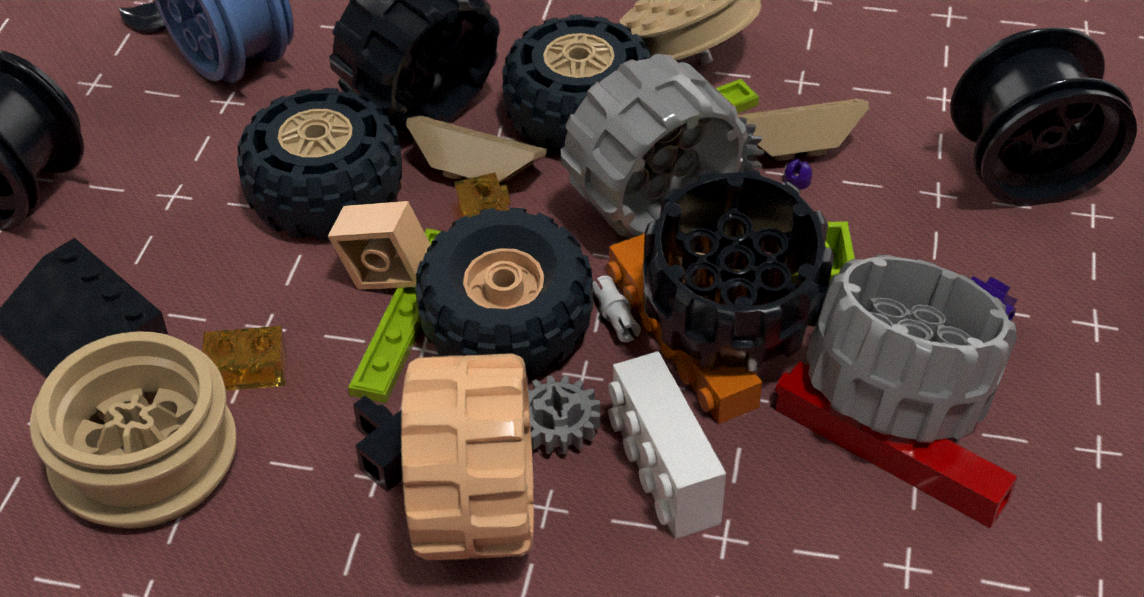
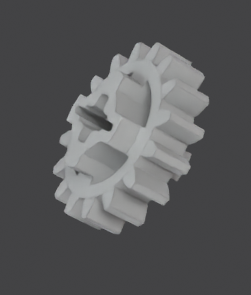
(562, 414)

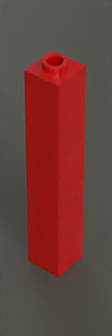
(936, 468)

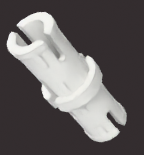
(615, 309)

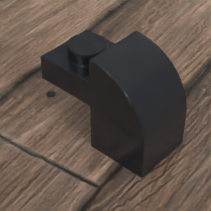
(381, 449)

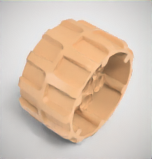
(468, 457)

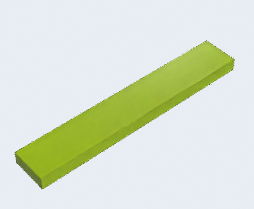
(389, 345)

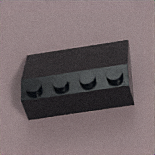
(71, 303)

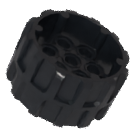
(415, 55)
(707, 221)

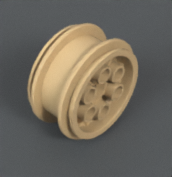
(153, 399)

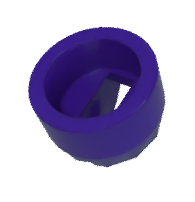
(804, 178)

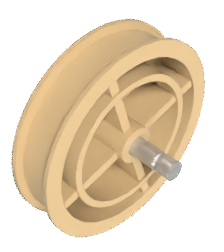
(689, 26)

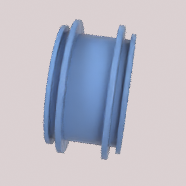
(225, 33)

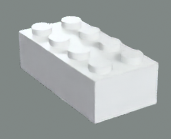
(667, 445)

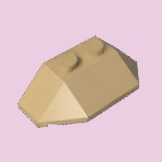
(806, 127)
(470, 152)

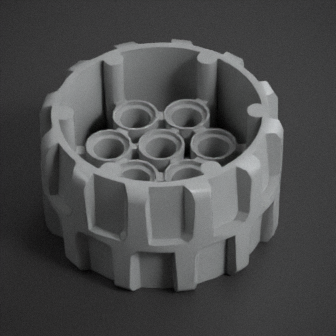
(646, 134)
(909, 348)

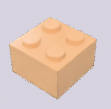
(380, 244)

